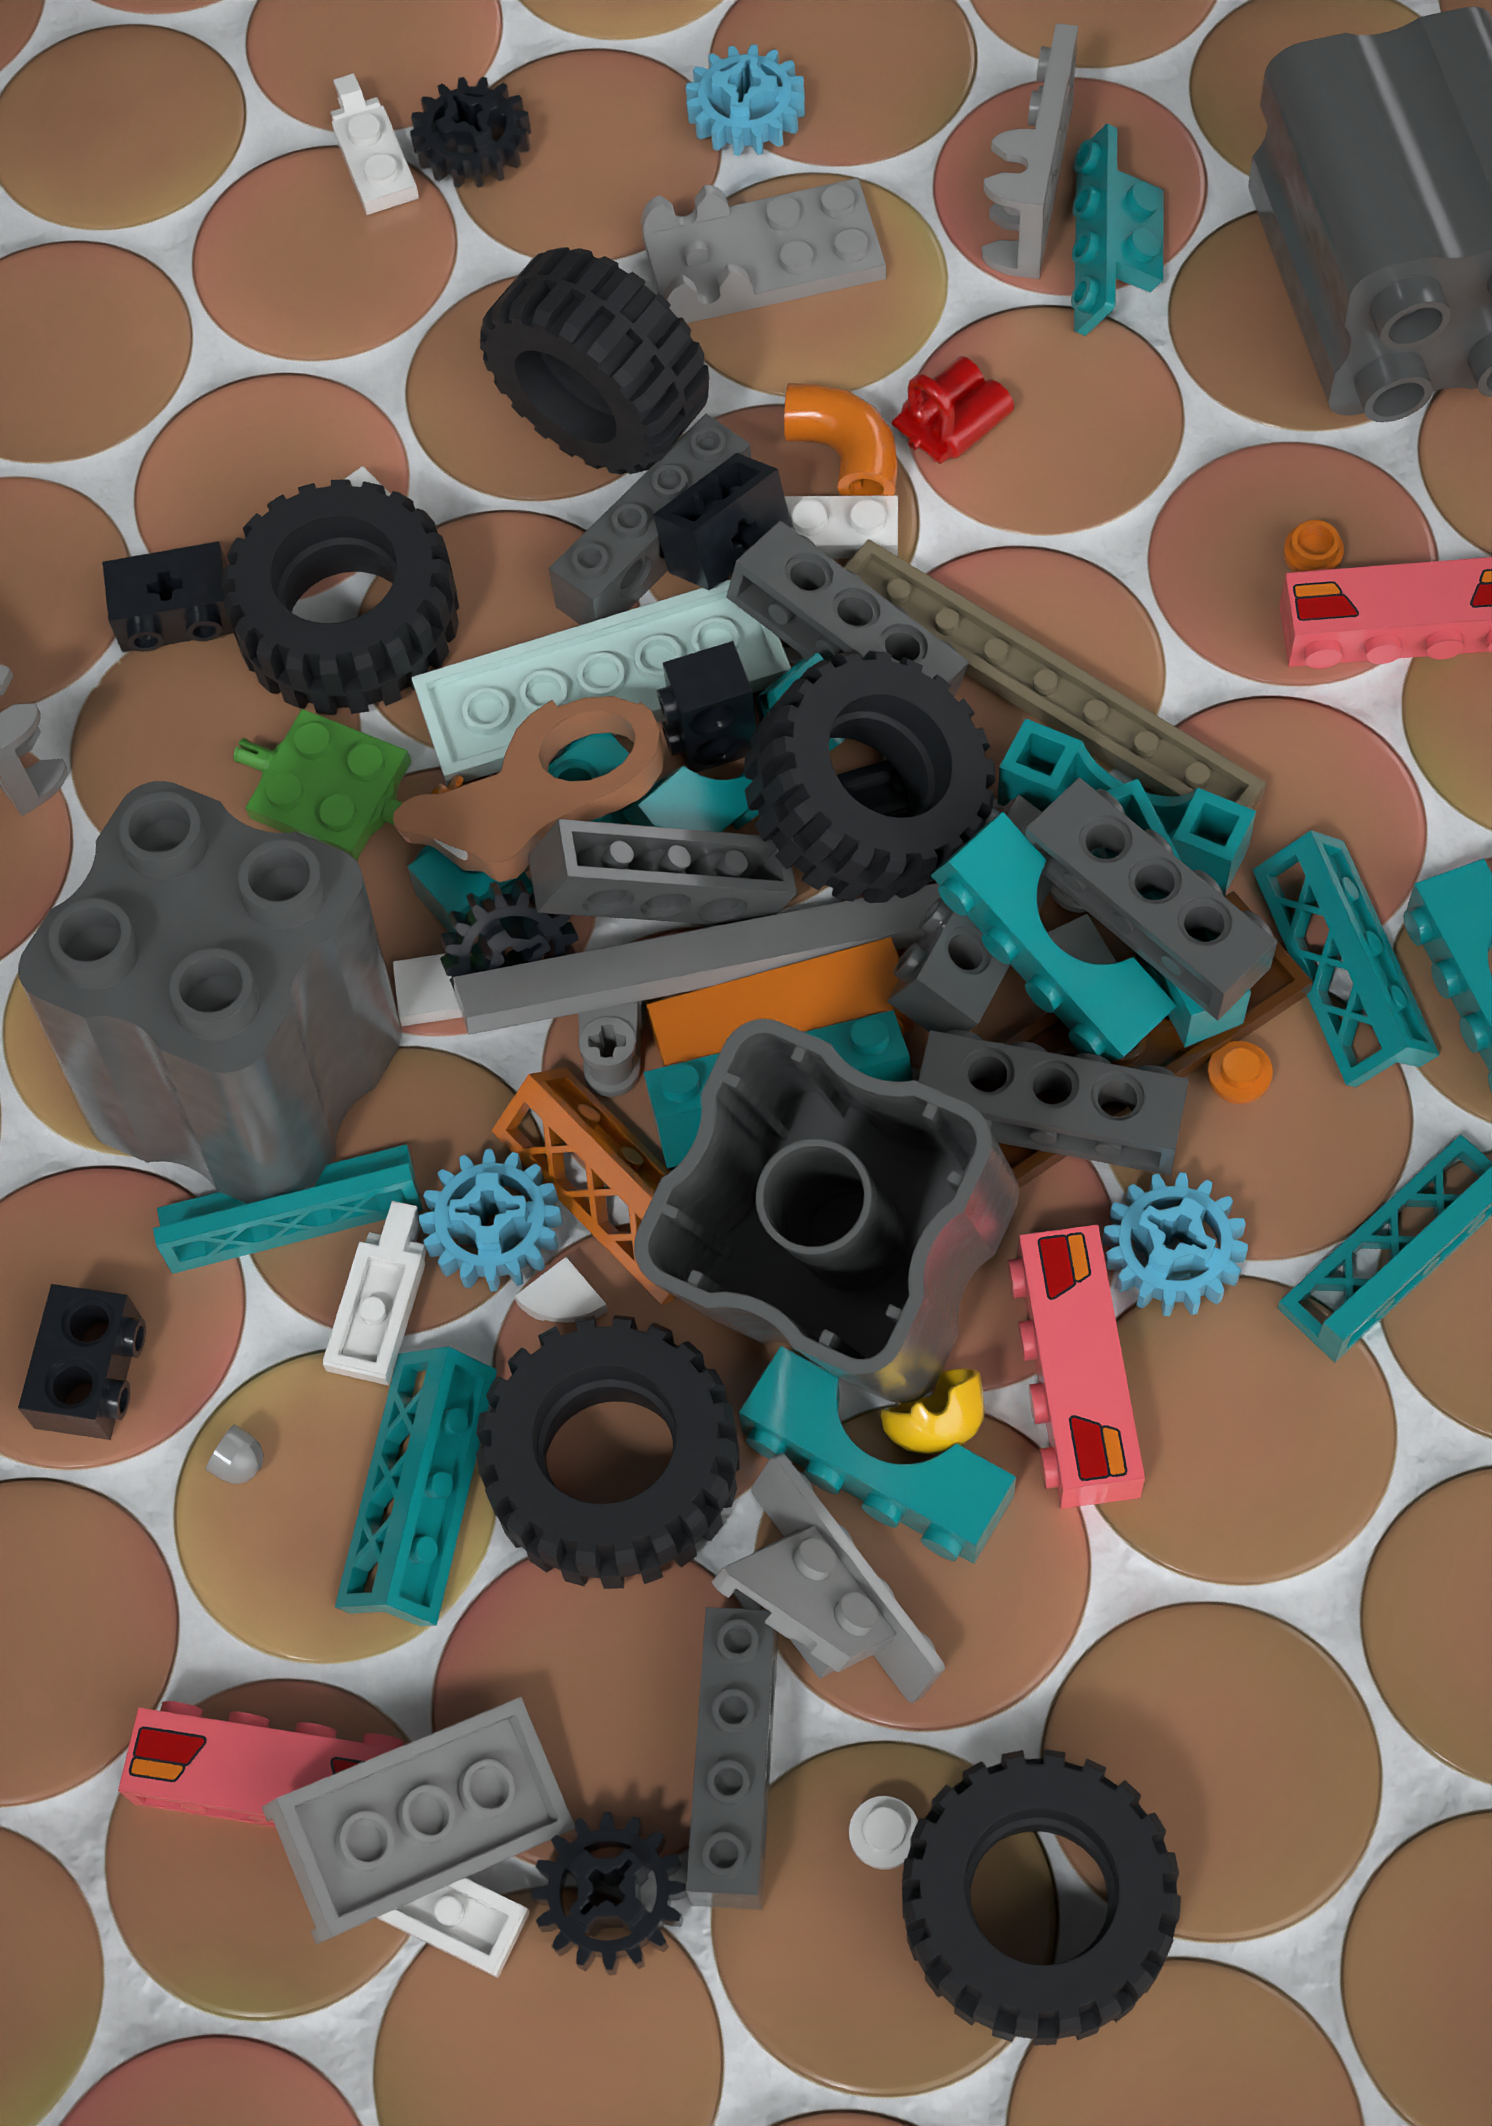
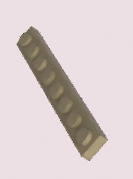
(1056, 689)

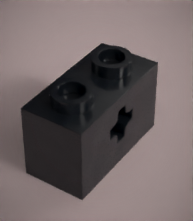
(720, 519)
(167, 597)

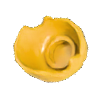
(941, 1419)

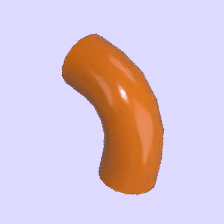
(851, 429)

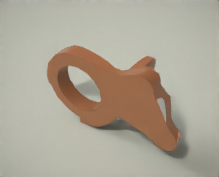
(504, 817)

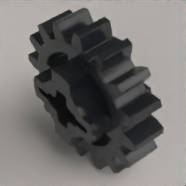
(470, 132)
(503, 923)
(632, 1868)

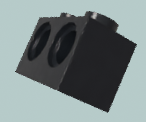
(707, 707)
(65, 1361)

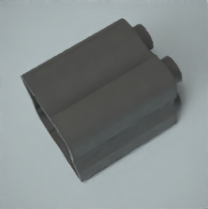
(1384, 207)
(214, 993)
(830, 1210)

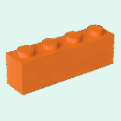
(800, 995)

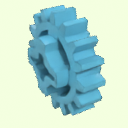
(745, 100)
(465, 1208)
(1194, 1259)

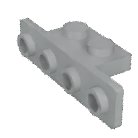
(794, 1507)

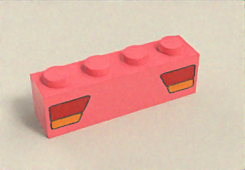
(1387, 612)
(1078, 1367)
(233, 1764)

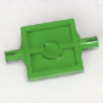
(326, 782)

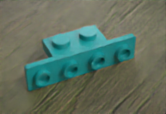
(1115, 232)

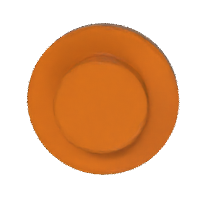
(1313, 547)
(1240, 1072)

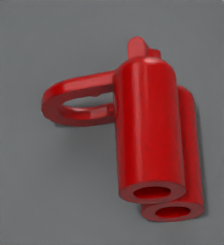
(951, 410)

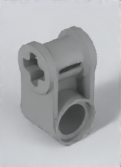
(614, 1033)

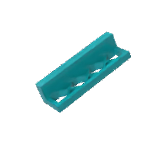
(1365, 953)
(343, 1198)
(1406, 1268)
(427, 1487)

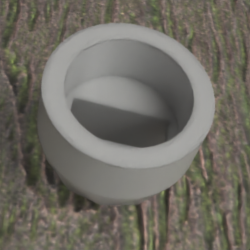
(236, 1457)

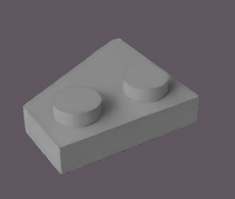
(811, 1598)

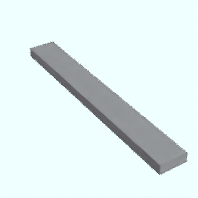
(682, 961)

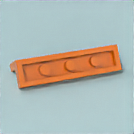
(602, 1143)

